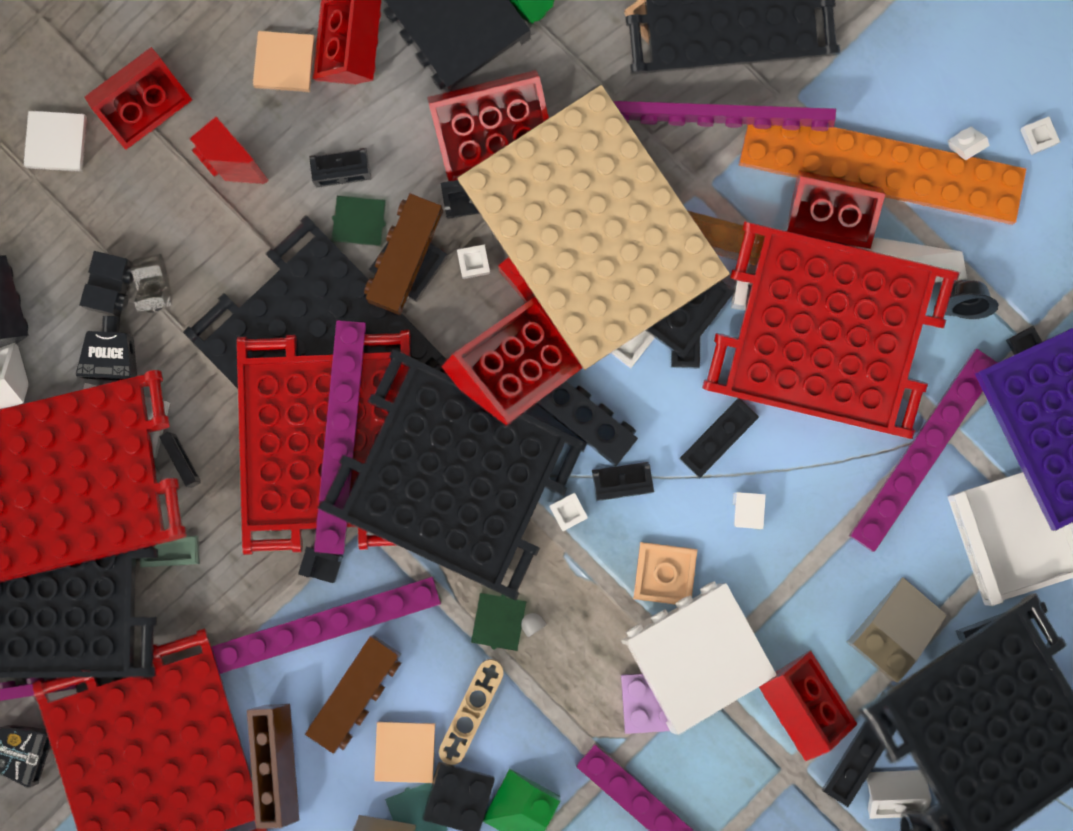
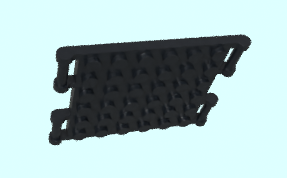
(729, 33)
(305, 302)
(452, 477)
(75, 621)
(987, 724)

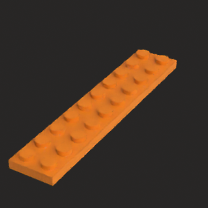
(901, 169)

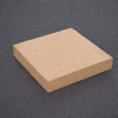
(283, 61)
(664, 573)
(404, 752)

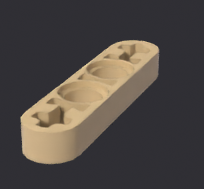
(474, 713)

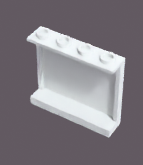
(1010, 539)
(699, 656)

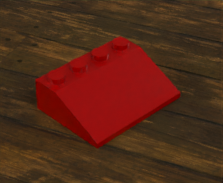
(485, 119)
(513, 363)

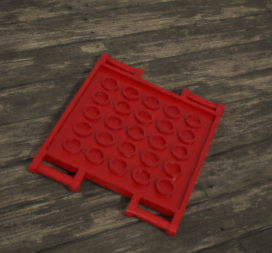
(830, 330)
(285, 430)
(82, 477)
(151, 747)

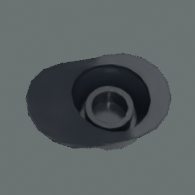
(971, 300)

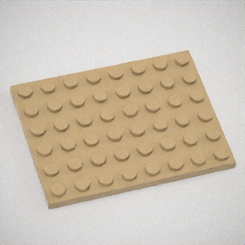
(593, 227)

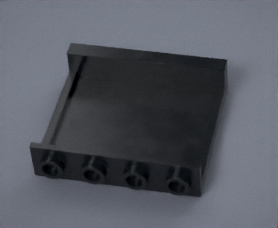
(457, 34)

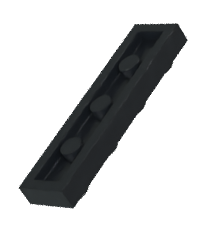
(857, 762)

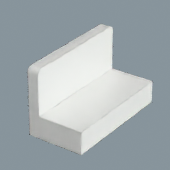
(897, 792)

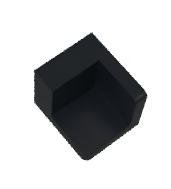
(320, 565)

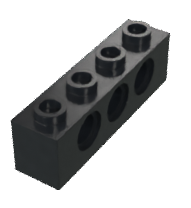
(612, 449)

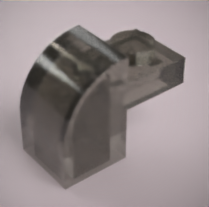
(151, 284)

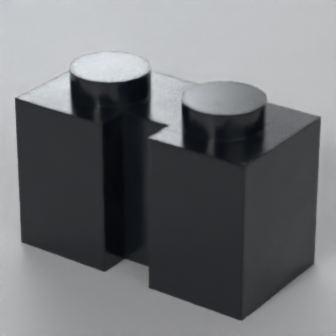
(107, 284)

